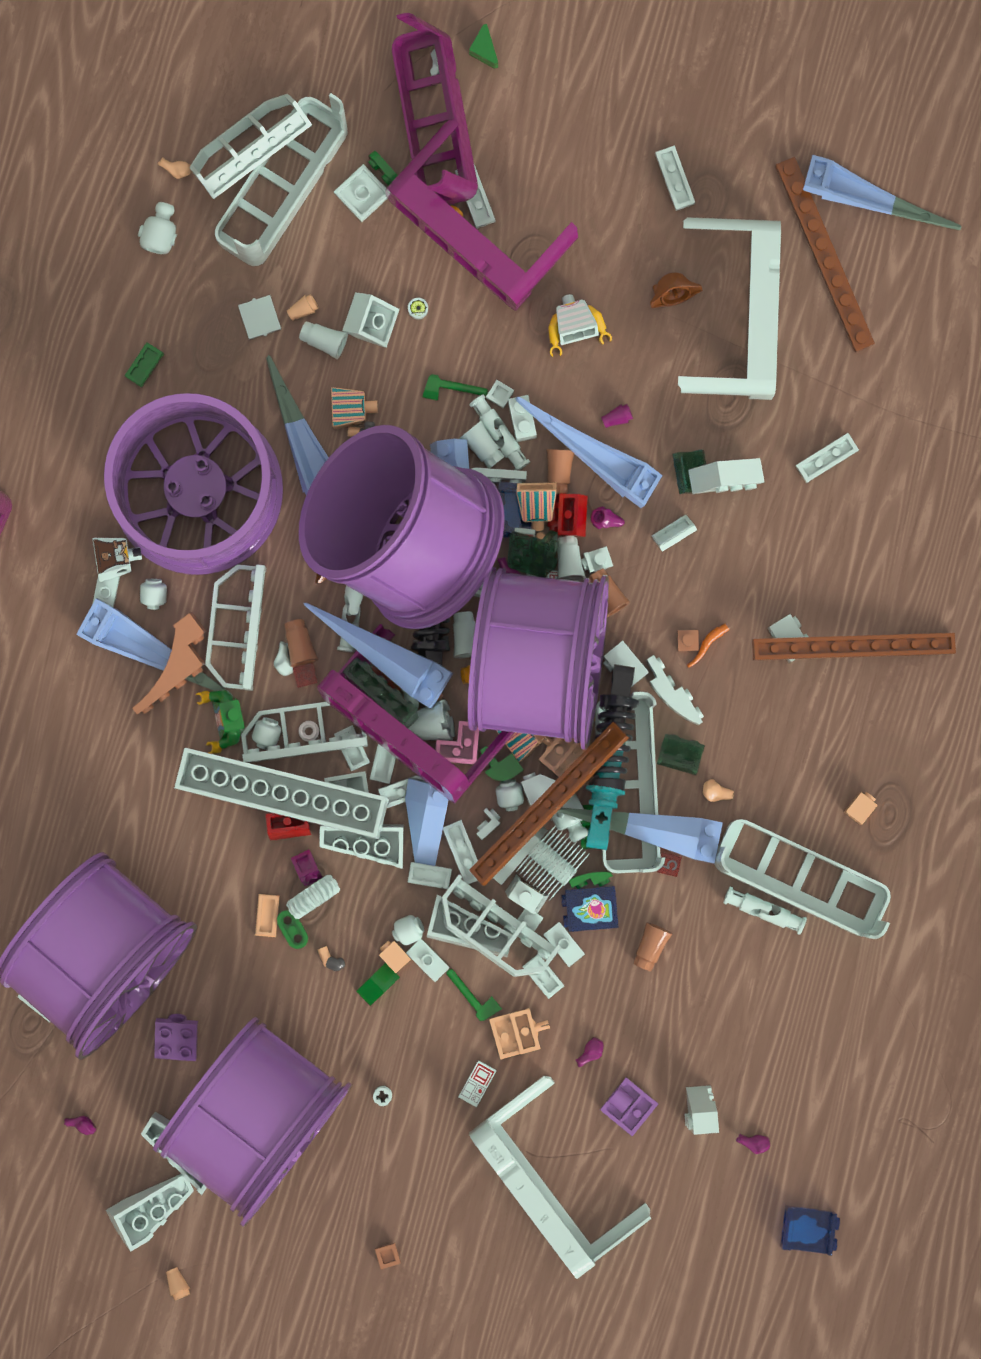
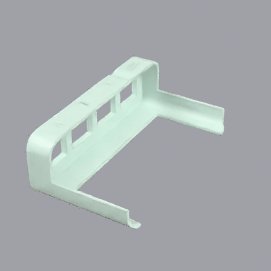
(258, 252)
(762, 312)
(646, 782)
(869, 927)
(535, 1195)

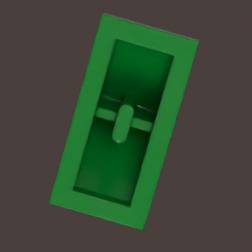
(483, 48)
(378, 984)

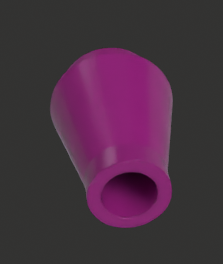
(617, 416)

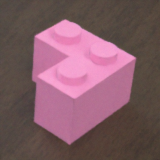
(462, 751)

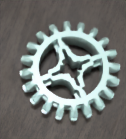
(313, 896)

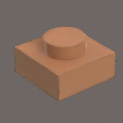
(688, 640)
(387, 1255)

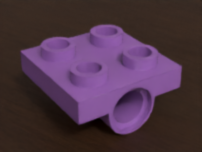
(176, 1038)
(629, 1106)

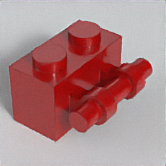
(569, 515)
(286, 827)

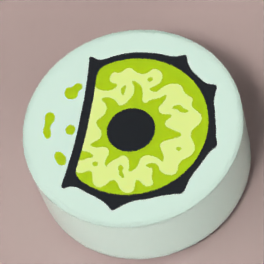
(417, 308)

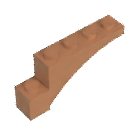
(181, 662)

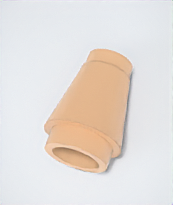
(303, 307)
(177, 1284)

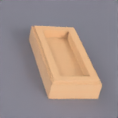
(267, 915)

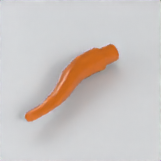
(711, 637)

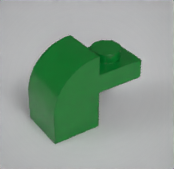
(503, 770)

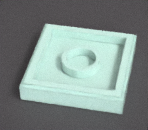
(362, 193)

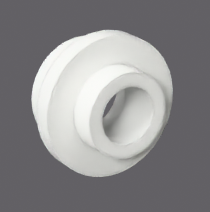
(302, 728)

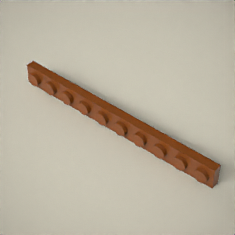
(825, 255)
(853, 646)
(549, 803)

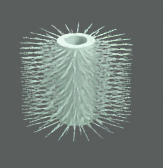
(552, 862)

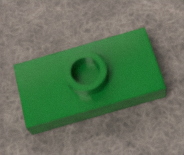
(144, 364)

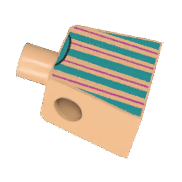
(350, 407)
(536, 503)
(523, 744)

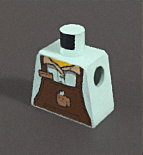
(114, 557)
(526, 894)

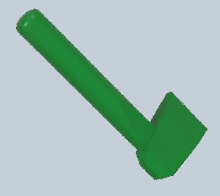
(434, 382)
(483, 1012)

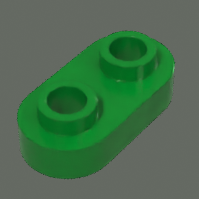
(379, 163)
(292, 929)

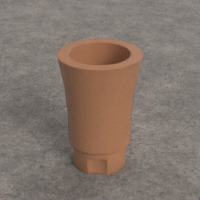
(559, 468)
(616, 599)
(299, 643)
(651, 946)

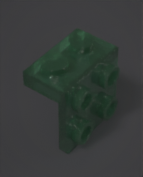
(533, 554)

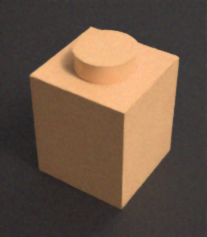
(861, 807)
(394, 955)

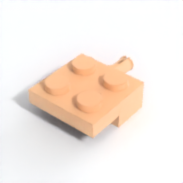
(560, 754)
(516, 1033)

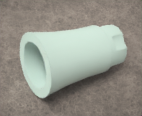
(324, 338)
(483, 445)
(569, 559)
(463, 634)

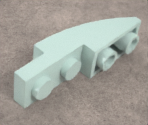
(677, 700)

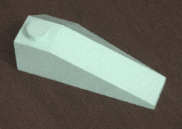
(144, 1212)

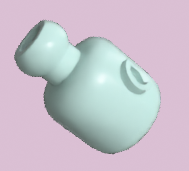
(158, 231)
(573, 824)

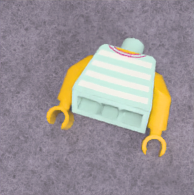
(575, 322)

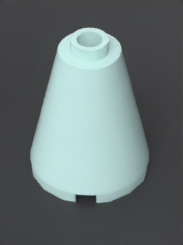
(434, 723)

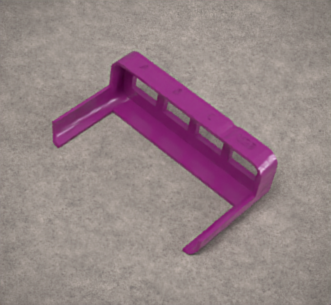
(451, 187)
(464, 240)
(399, 739)

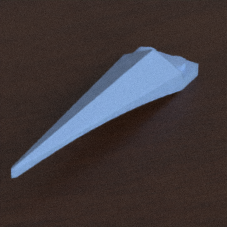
(622, 472)
(410, 671)

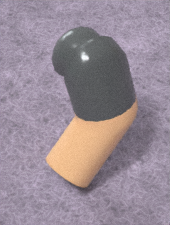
(354, 430)
(330, 962)

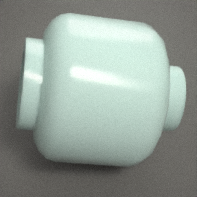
(153, 593)
(266, 733)
(509, 795)
(408, 930)

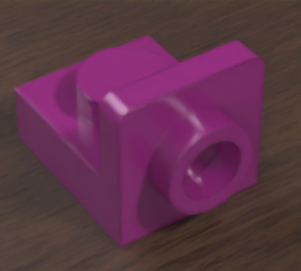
(306, 868)

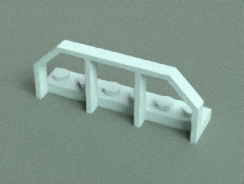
(256, 151)
(250, 636)
(296, 749)
(497, 914)

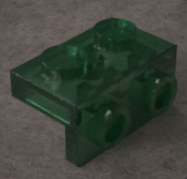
(683, 462)
(680, 754)

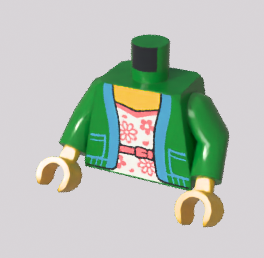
(228, 718)

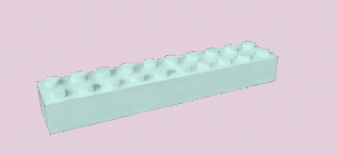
(281, 793)

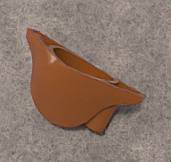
(673, 289)

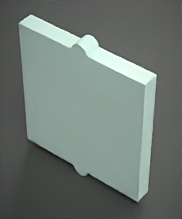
(259, 317)

